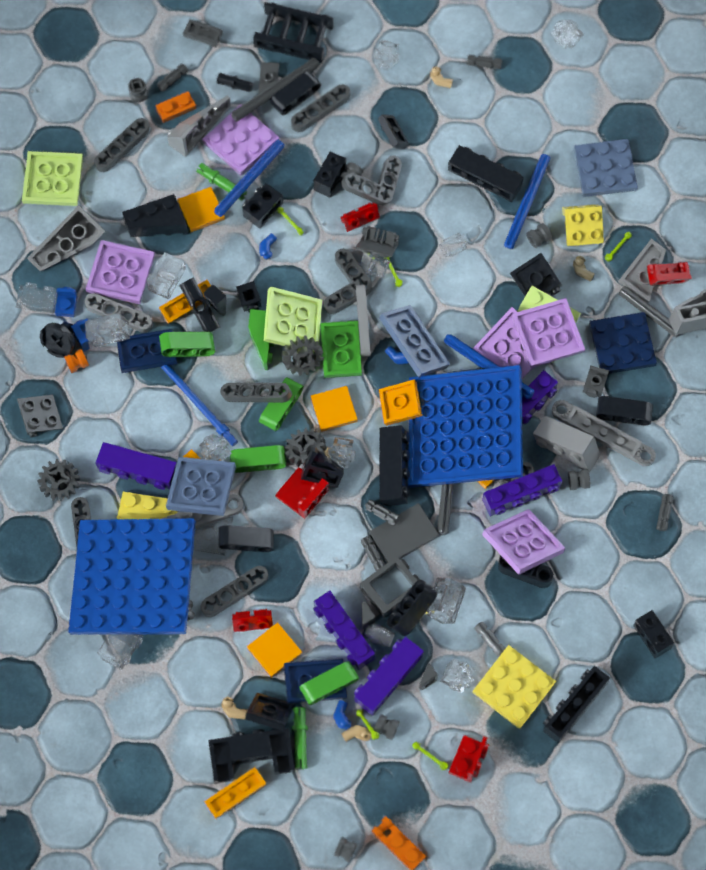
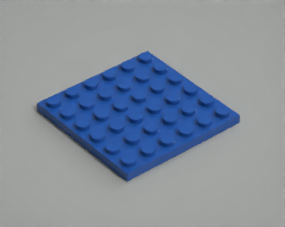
(467, 427)
(132, 577)

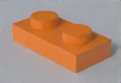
(176, 107)

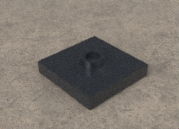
(269, 711)

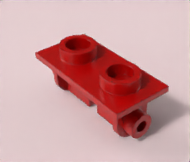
(363, 216)
(244, 622)

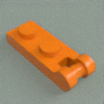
(399, 844)

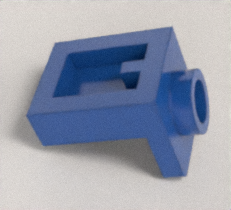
(66, 302)
(79, 332)

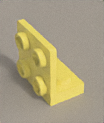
(583, 224)

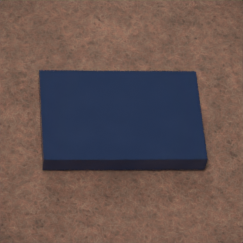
(143, 352)
(300, 672)

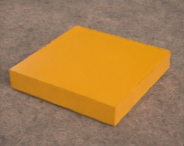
(199, 209)
(400, 402)
(334, 408)
(274, 649)

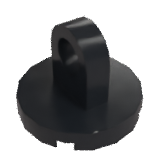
(58, 339)

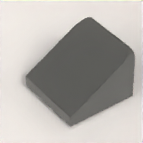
(368, 616)
(428, 678)

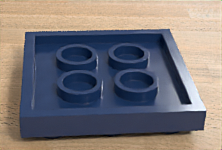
(623, 343)

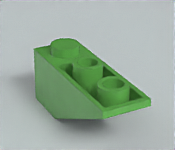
(256, 332)

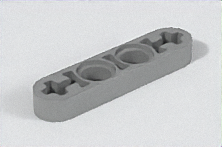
(120, 308)
(362, 320)

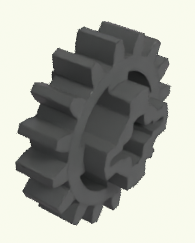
(302, 355)
(301, 444)
(62, 487)

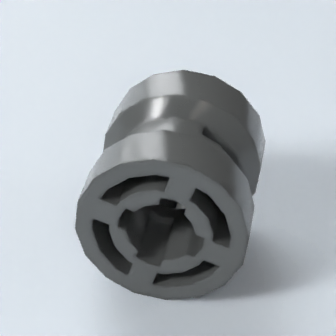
(137, 90)
(351, 168)
(539, 235)
(579, 479)
(386, 726)

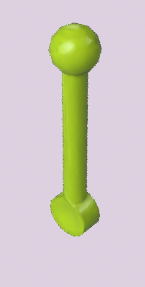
(280, 210)
(608, 257)
(398, 282)
(374, 735)
(443, 765)

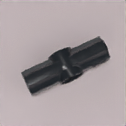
(193, 294)

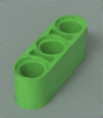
(187, 344)
(275, 413)
(258, 458)
(329, 683)

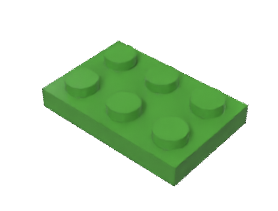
(341, 349)

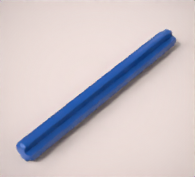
(249, 178)
(527, 201)
(479, 359)

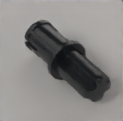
(234, 82)

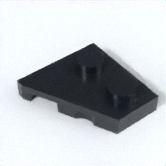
(321, 466)

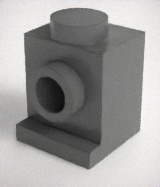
(598, 375)

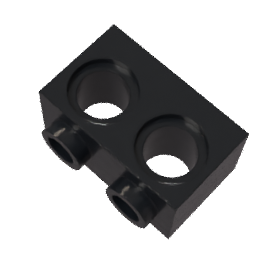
(329, 174)
(265, 207)
(653, 634)

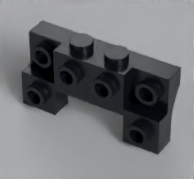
(250, 748)

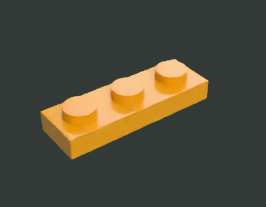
(179, 306)
(235, 793)

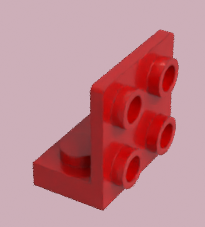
(301, 494)
(467, 758)

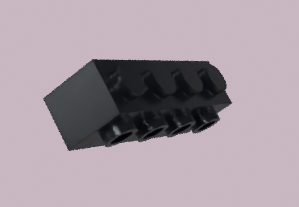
(485, 173)
(393, 465)
(576, 704)

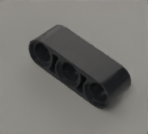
(295, 93)
(624, 410)
(245, 538)
(532, 577)
(412, 607)

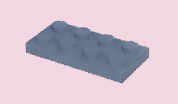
(414, 341)

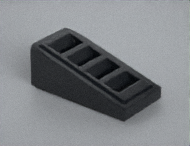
(216, 299)

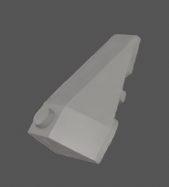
(192, 130)
(71, 236)

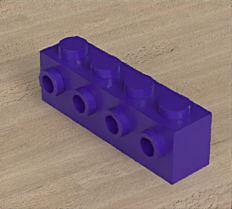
(544, 387)
(135, 465)
(522, 490)
(344, 630)
(388, 676)

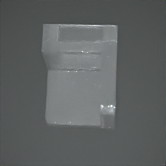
(374, 264)

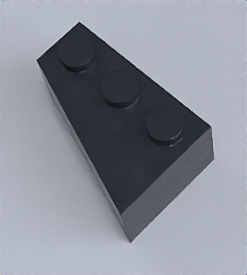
(155, 217)

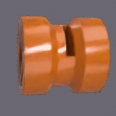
(76, 361)

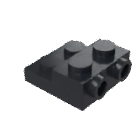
(538, 274)

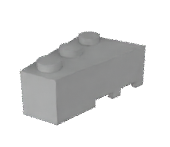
(689, 315)
(567, 443)

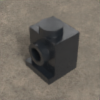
(246, 292)

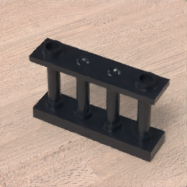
(290, 47)

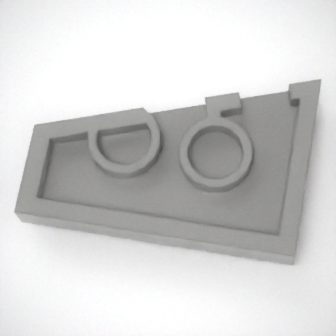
(636, 275)

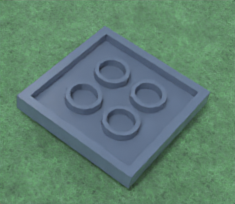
(605, 168)
(201, 486)

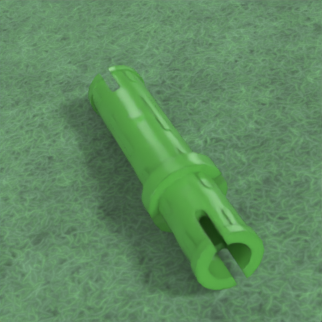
(215, 178)
(300, 737)

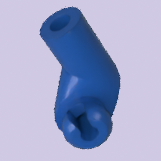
(264, 246)
(397, 357)
(340, 717)

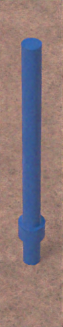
(221, 428)

